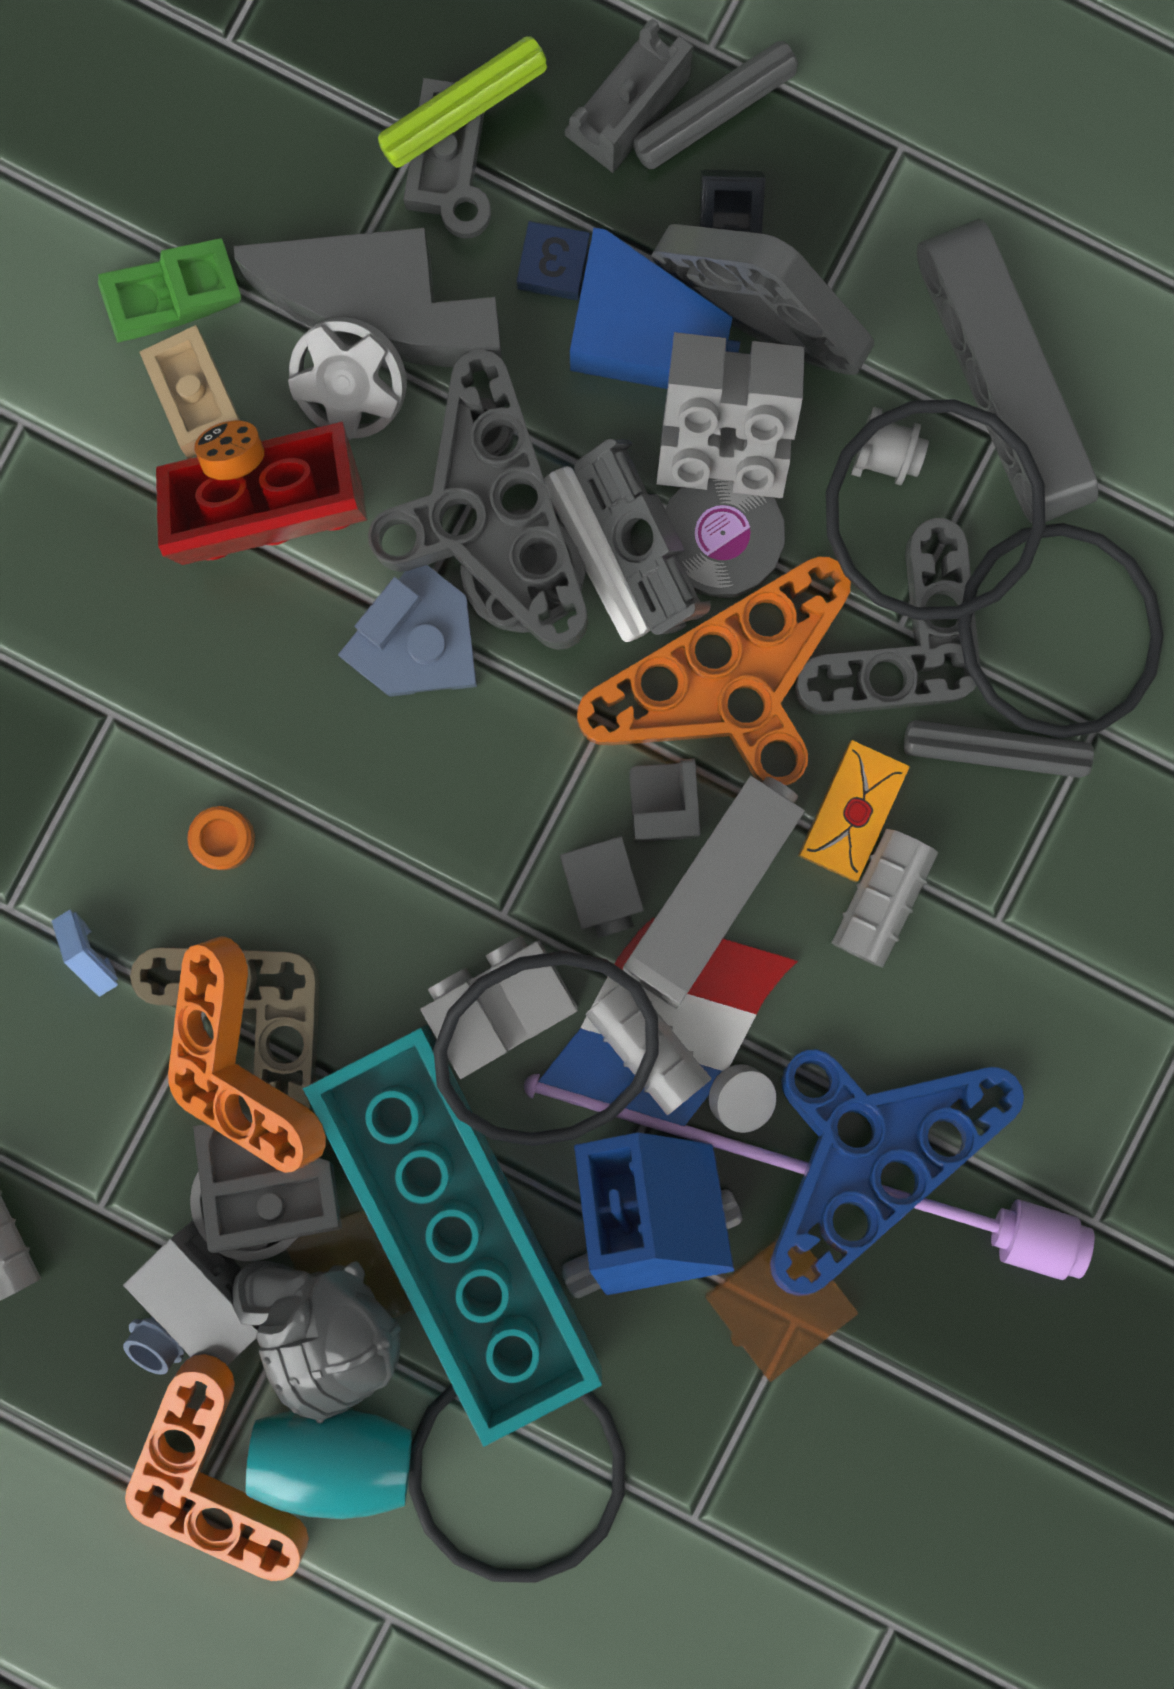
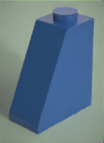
(632, 313)

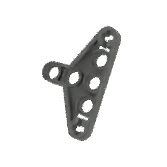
(479, 479)

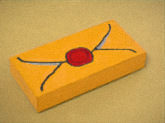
(853, 811)

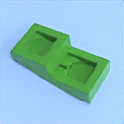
(169, 293)

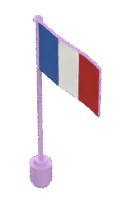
(713, 1025)

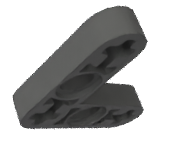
(930, 641)

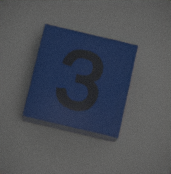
(553, 260)

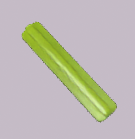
(462, 101)

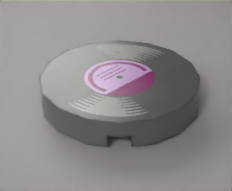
(726, 537)

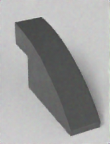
(375, 280)

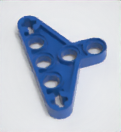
(899, 1134)

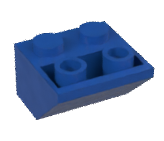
(651, 1211)

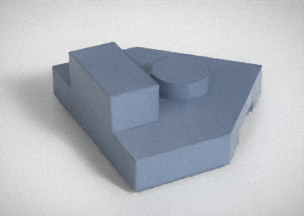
(414, 637)

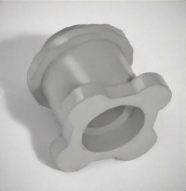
(892, 451)

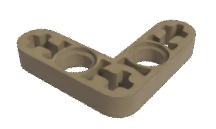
(271, 1010)

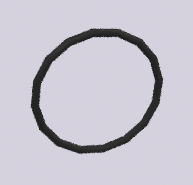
(1031, 545)
(1153, 616)
(508, 970)
(508, 1574)

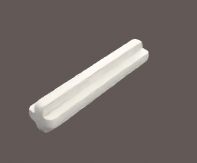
(599, 560)

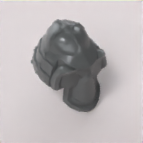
(318, 1335)

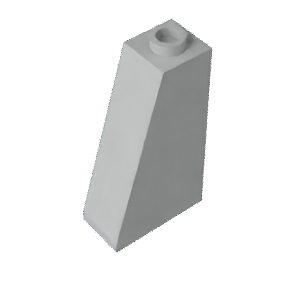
(714, 889)

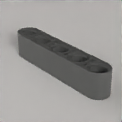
(1006, 365)

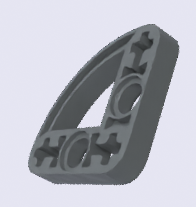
(766, 292)

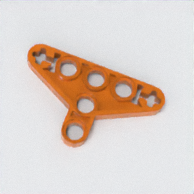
(756, 663)

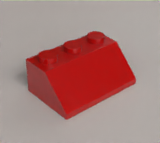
(296, 490)

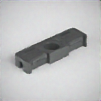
(618, 503)

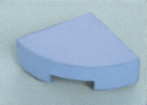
(79, 956)

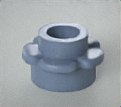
(152, 1346)

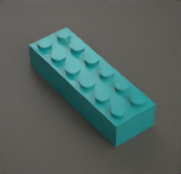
(455, 1238)

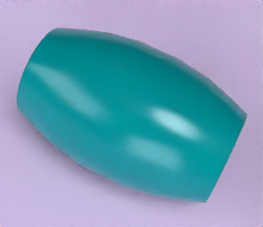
(331, 1468)

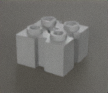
(730, 415)
(503, 1013)

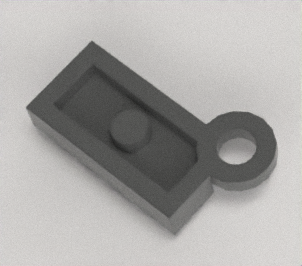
(445, 174)

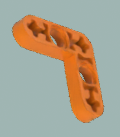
(205, 1069)
(181, 1479)

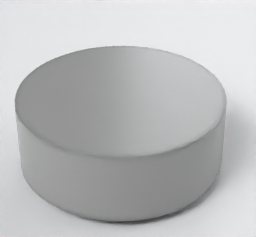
(742, 1098)

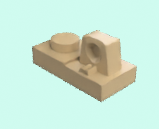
(188, 386)

